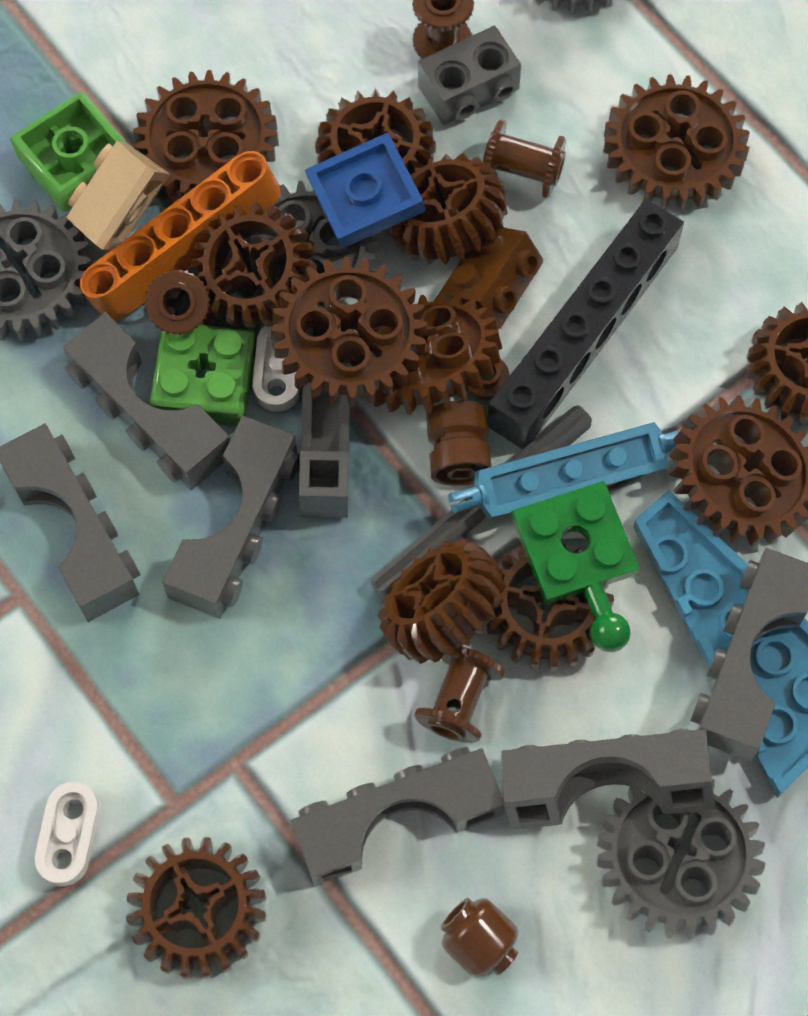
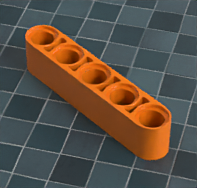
(166, 243)

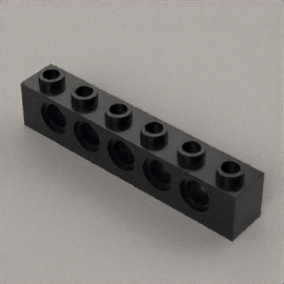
(584, 324)

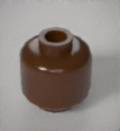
(479, 937)

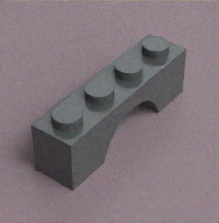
(183, 439)
(324, 452)
(93, 568)
(209, 568)
(737, 707)
(547, 780)
(456, 790)

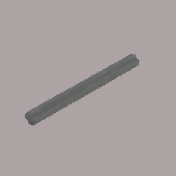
(457, 525)

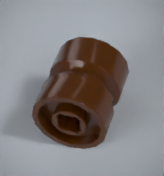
(458, 442)

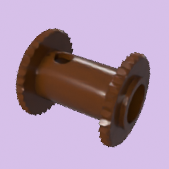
(442, 22)
(525, 157)
(161, 301)
(460, 690)

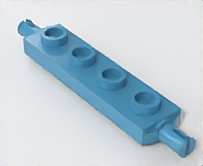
(567, 469)

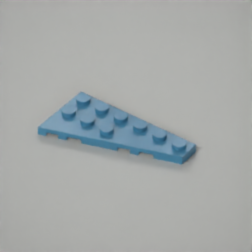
(704, 584)

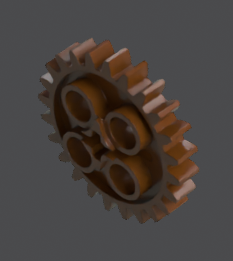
(205, 134)
(676, 142)
(458, 350)
(319, 358)
(742, 470)

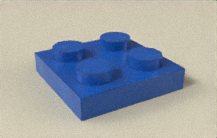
(365, 190)

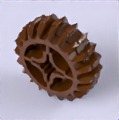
(372, 117)
(461, 206)
(238, 273)
(774, 362)
(441, 601)
(529, 603)
(174, 918)

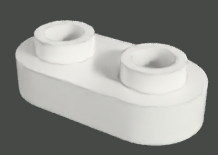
(269, 375)
(67, 835)

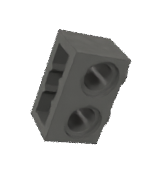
(464, 67)

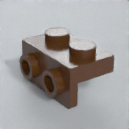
(496, 274)

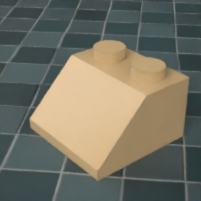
(116, 195)

